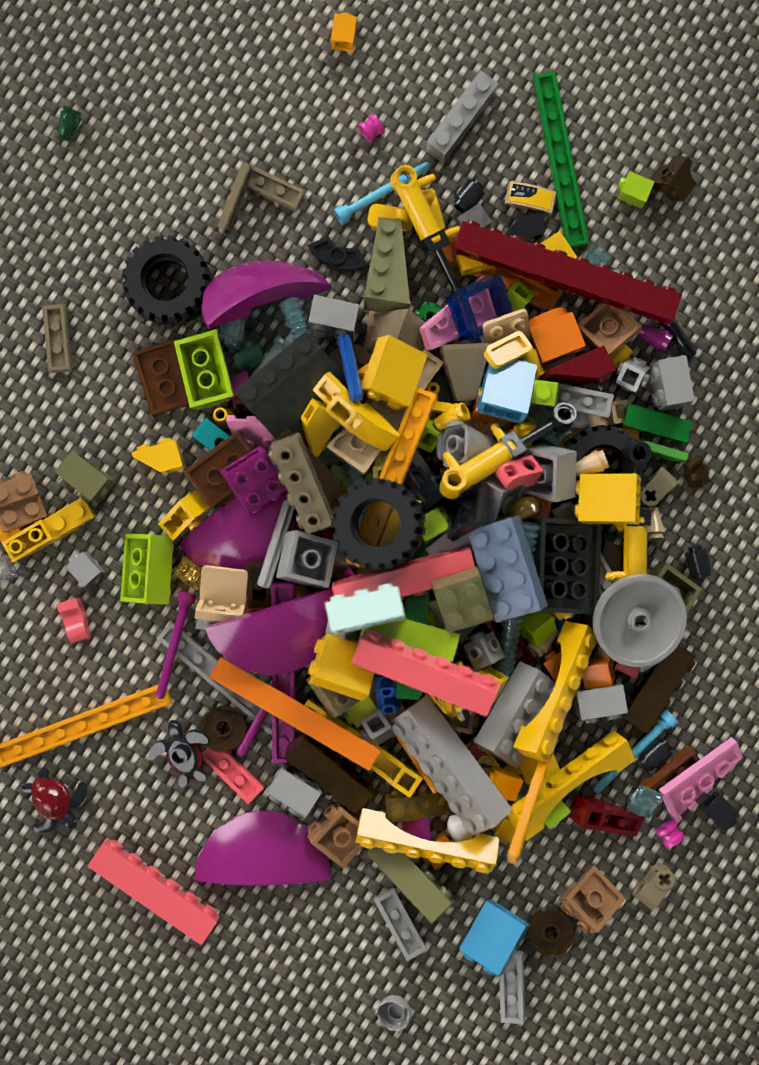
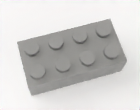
(516, 707)

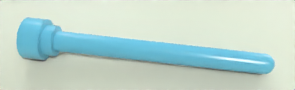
(344, 213)
(665, 722)

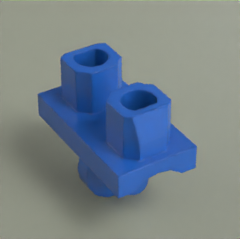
(386, 694)

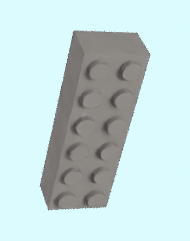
(450, 766)

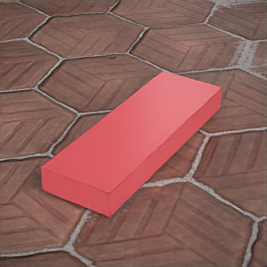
(233, 774)

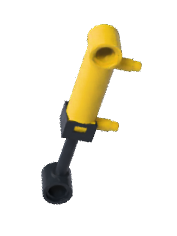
(423, 220)
(507, 449)
(635, 534)

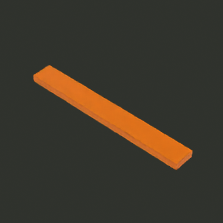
(295, 713)

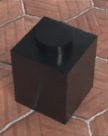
(719, 811)

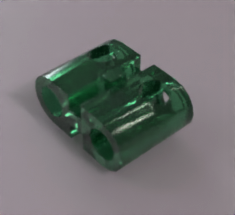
(248, 357)

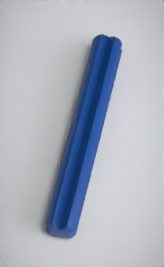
(350, 367)

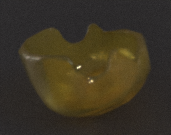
(526, 508)

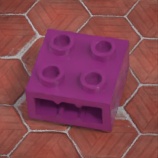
(253, 480)

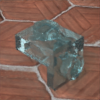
(643, 801)

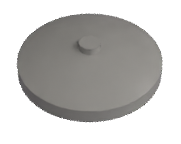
(639, 620)

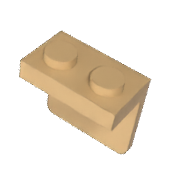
(506, 325)
(221, 593)

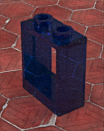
(462, 311)

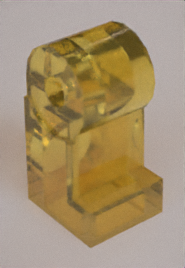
(189, 573)

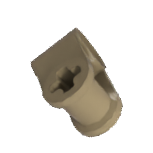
(658, 486)
(652, 888)

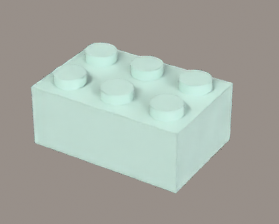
(365, 609)

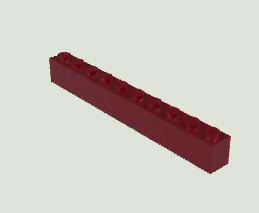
(567, 273)

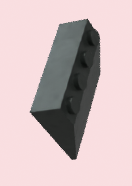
(286, 385)
(568, 564)

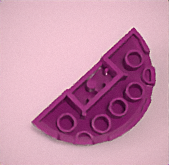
(254, 284)
(234, 536)
(275, 637)
(261, 850)

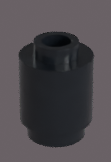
(468, 196)
(698, 562)
(656, 754)

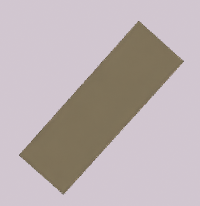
(276, 189)
(235, 197)
(57, 338)

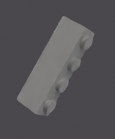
(462, 117)

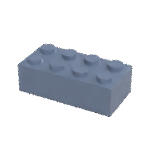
(507, 569)

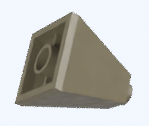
(401, 325)
(463, 369)

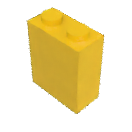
(393, 372)
(608, 499)
(336, 672)

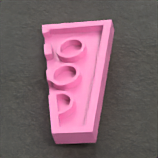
(441, 327)
(254, 431)
(699, 778)

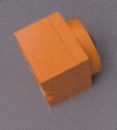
(555, 335)

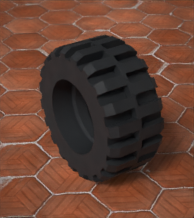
(146, 261)
(606, 438)
(348, 515)

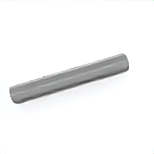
(276, 545)

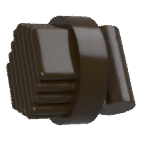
(696, 472)

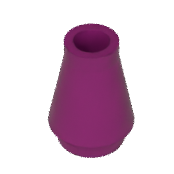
(656, 337)

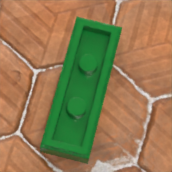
(656, 423)

